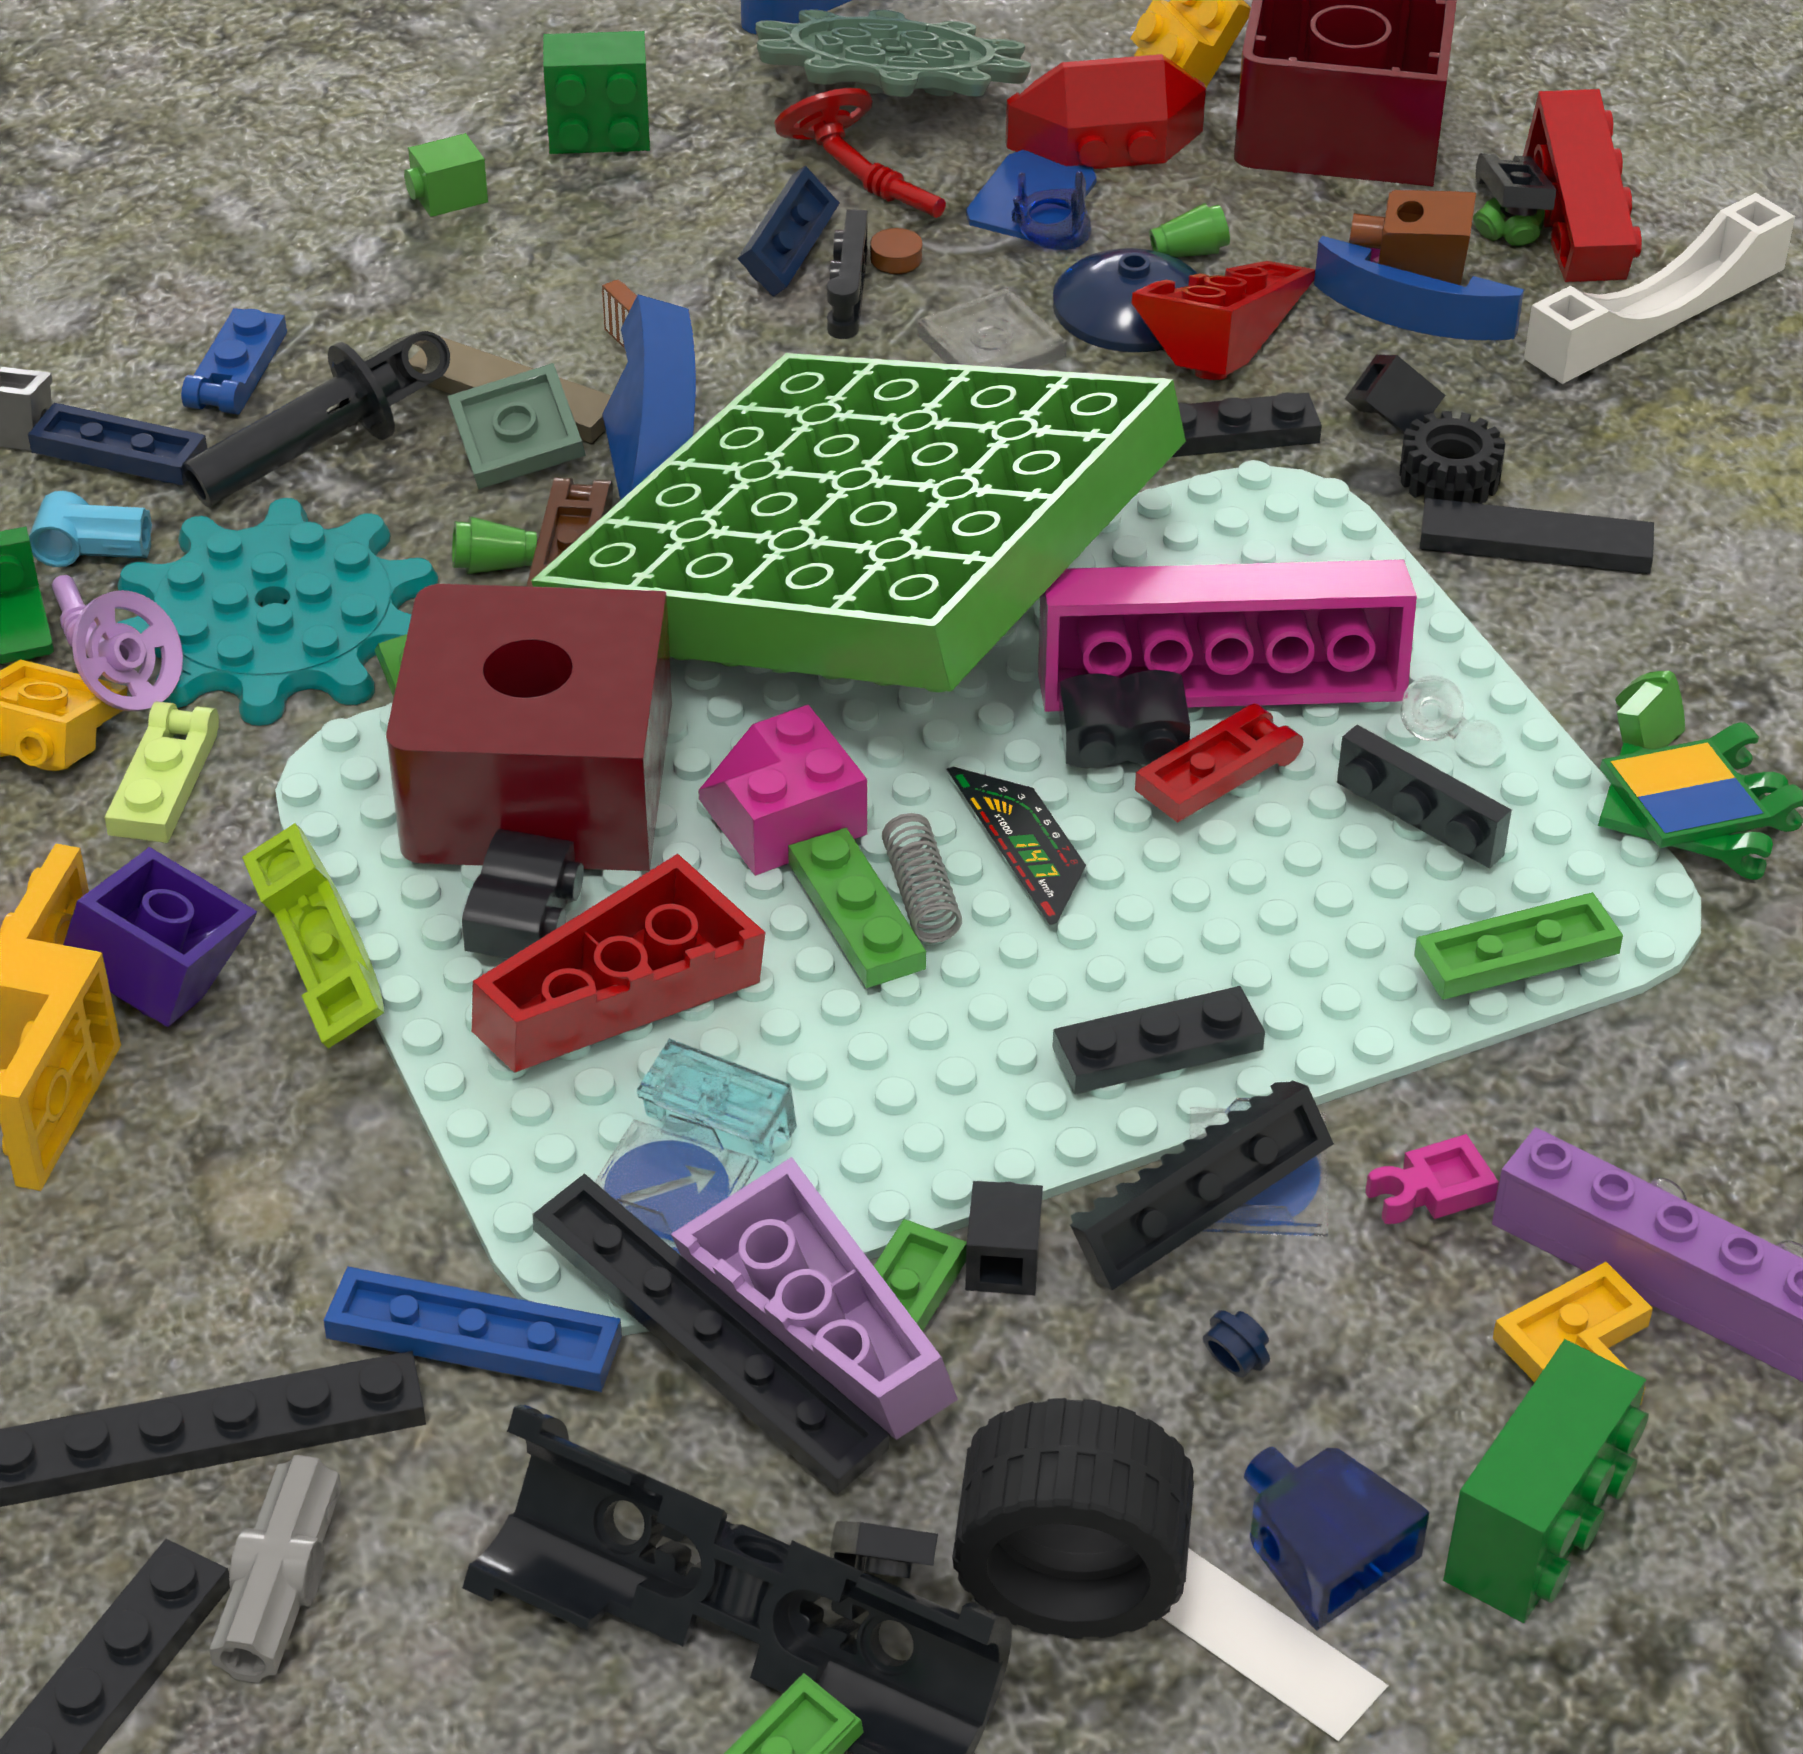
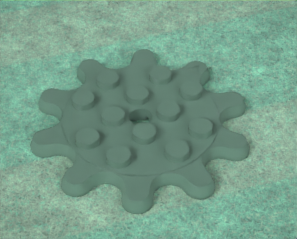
(892, 53)

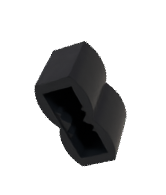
(1122, 718)
(520, 893)

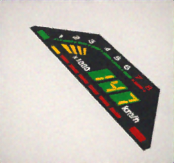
(1026, 837)

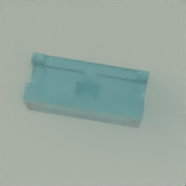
(719, 1096)

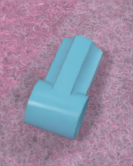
(72, 527)

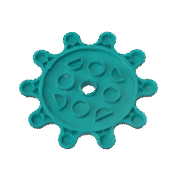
(334, 616)

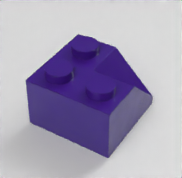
(159, 933)

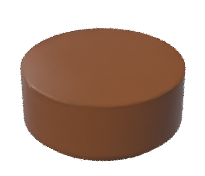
(896, 250)

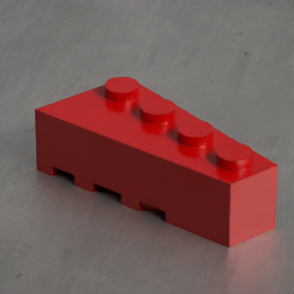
(618, 967)

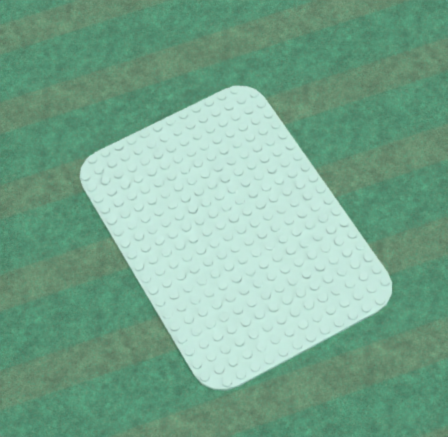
(955, 1067)

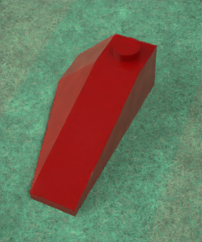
(1221, 318)

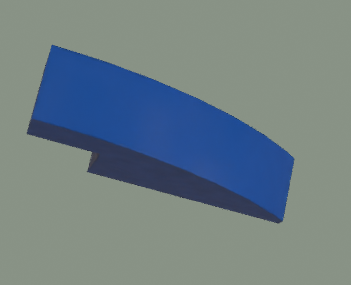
(656, 394)

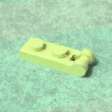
(162, 773)

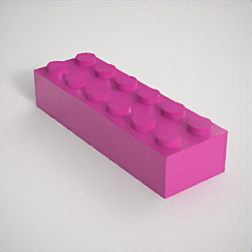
(1236, 630)

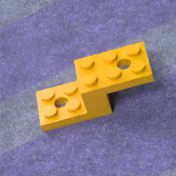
(53, 1021)

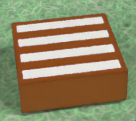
(616, 306)

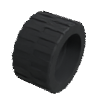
(1074, 1518)

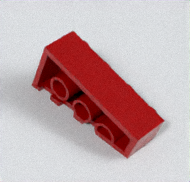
(1591, 208)

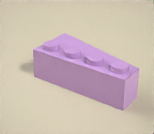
(816, 1291)

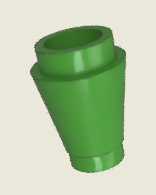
(1192, 233)
(491, 546)

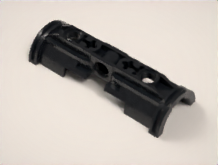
(576, 1564)

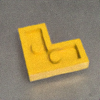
(1588, 1311)

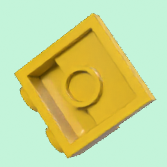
(1191, 33)
(50, 715)

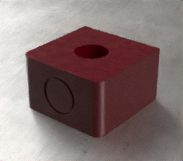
(1345, 88)
(531, 721)

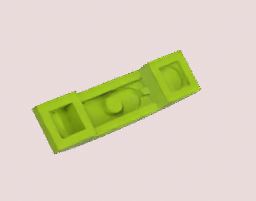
(319, 934)

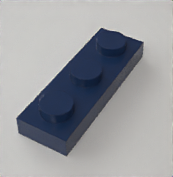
(788, 231)
(115, 443)

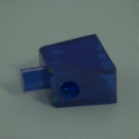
(1331, 1529)

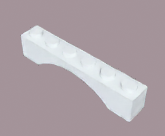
(1735, 251)

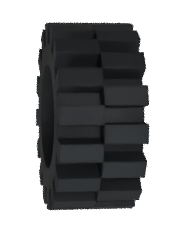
(1452, 458)

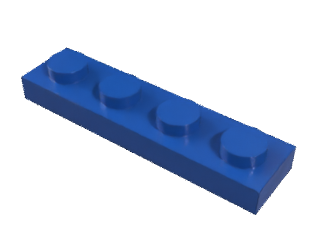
(473, 1328)

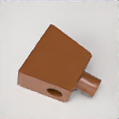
(1420, 232)

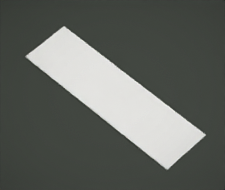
(1272, 1649)

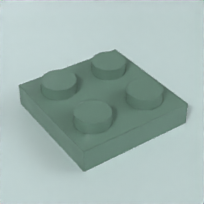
(516, 426)

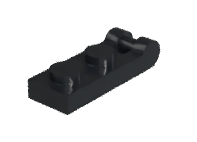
(1516, 183)
(848, 275)
(882, 1548)

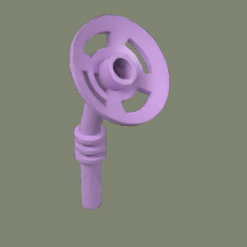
(122, 645)

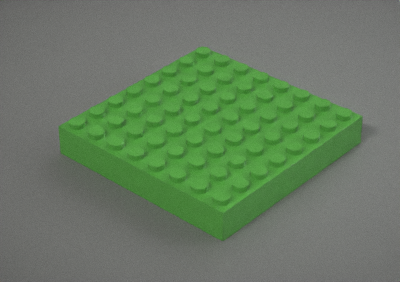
(877, 512)

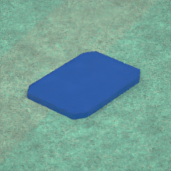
(994, 202)

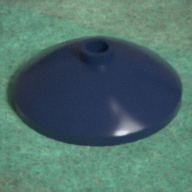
(1096, 296)

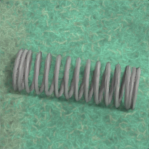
(914, 850)

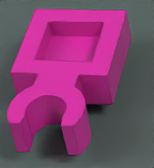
(1440, 1176)

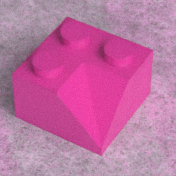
(785, 787)

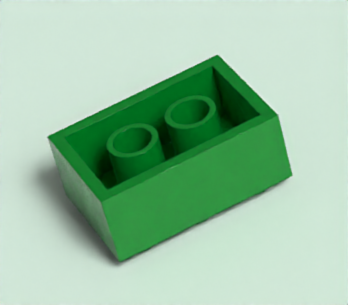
(1546, 1482)

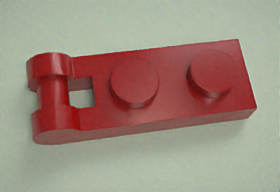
(1217, 762)

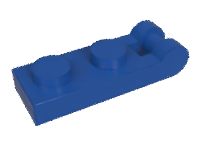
(235, 361)

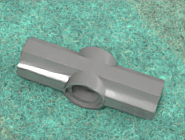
(276, 1569)

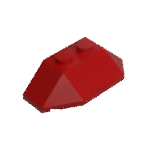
(1108, 112)

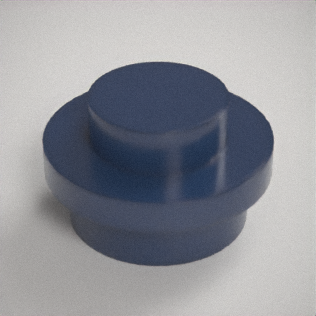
(1237, 1342)

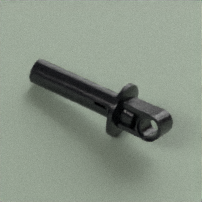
(362, 394)

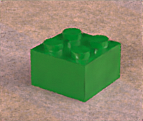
(596, 92)

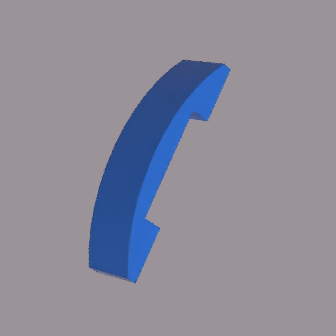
(1416, 301)

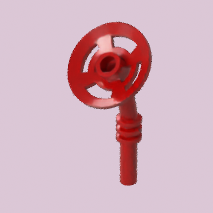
(827, 125)

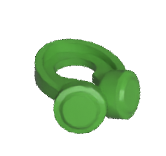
(1516, 230)

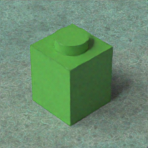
(446, 175)

